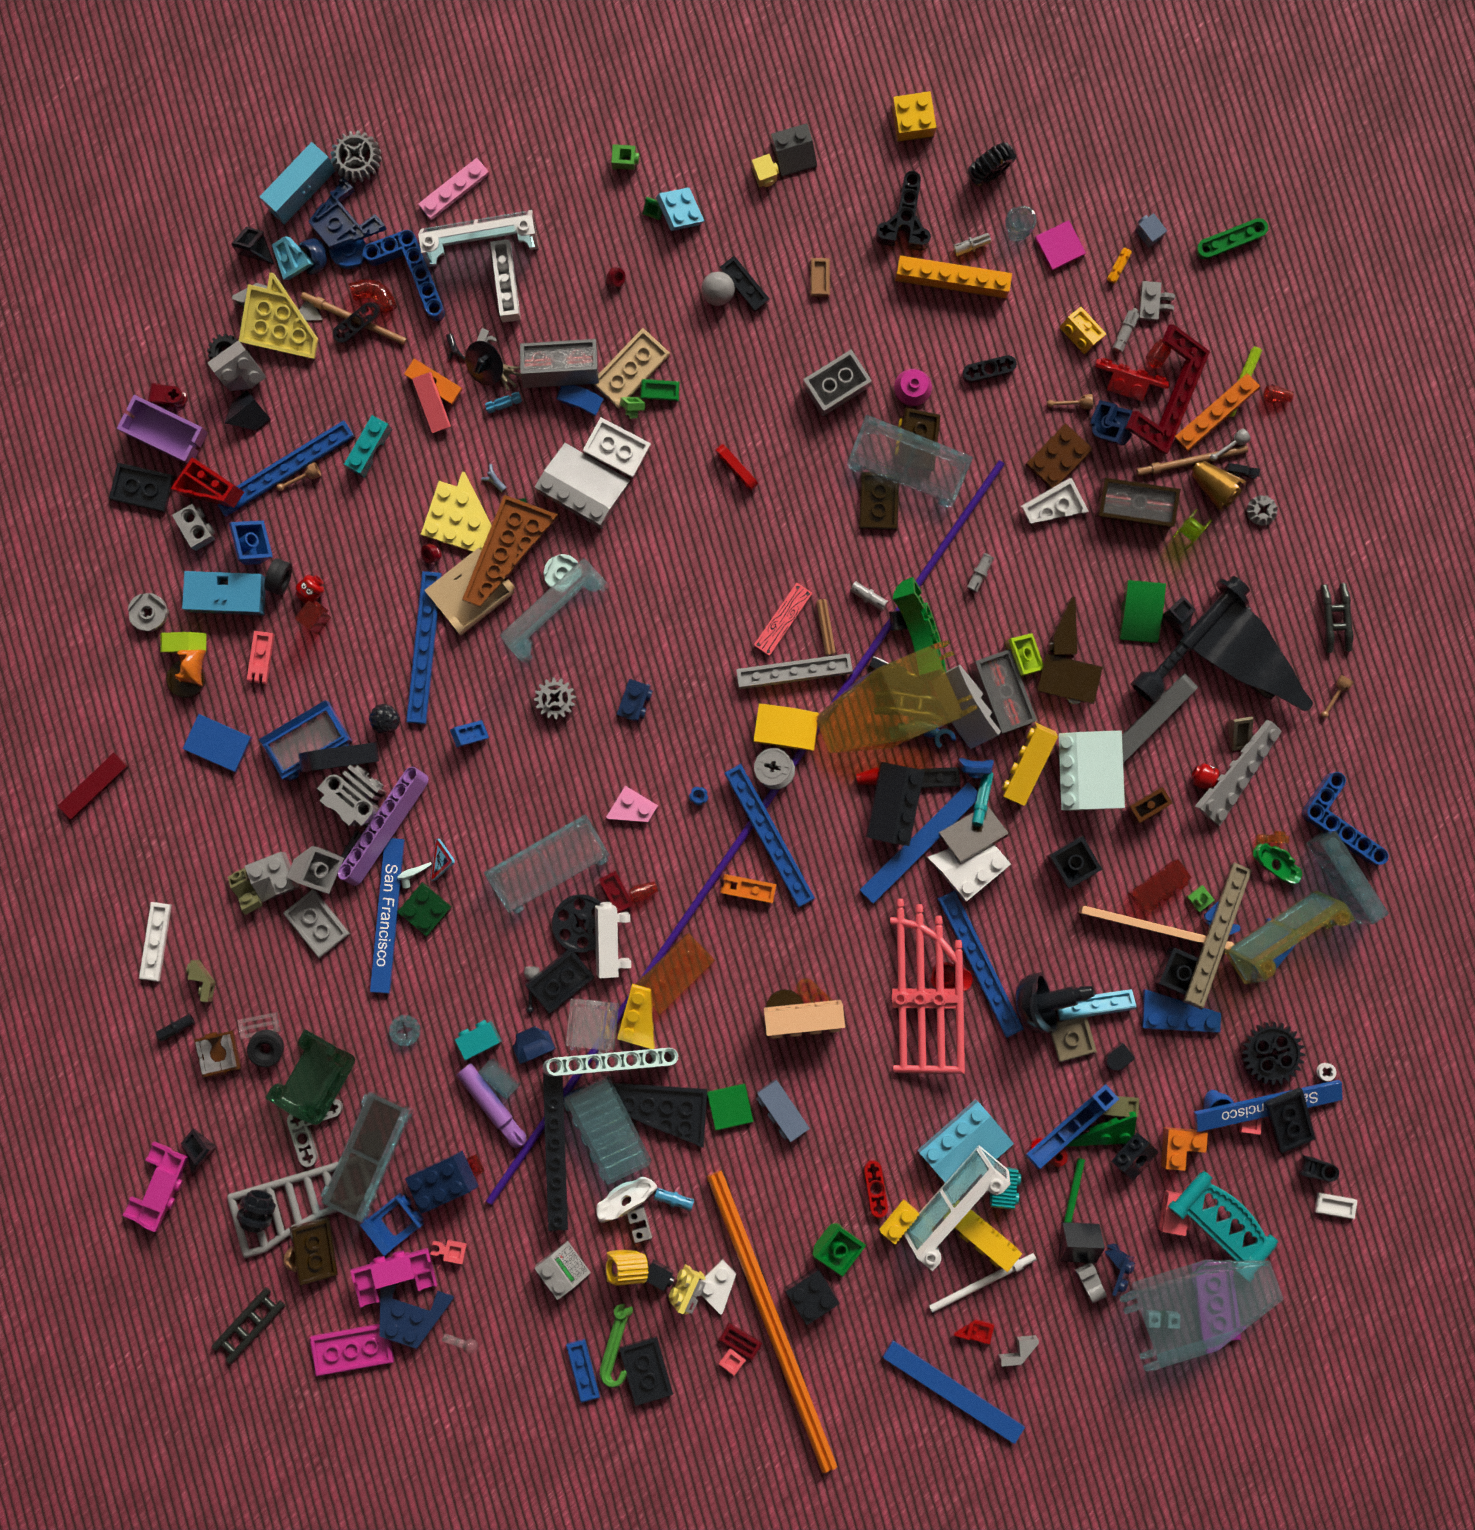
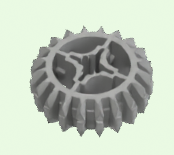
(363, 144)

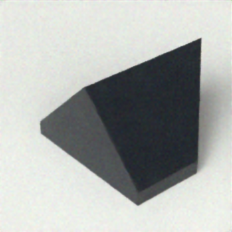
(253, 245)
(246, 413)
(1180, 616)
(197, 1149)

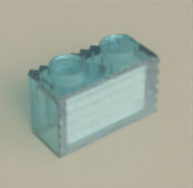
(499, 1078)

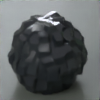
(384, 719)

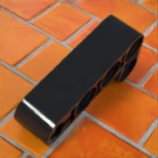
(338, 757)

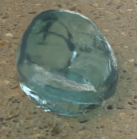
(1020, 222)

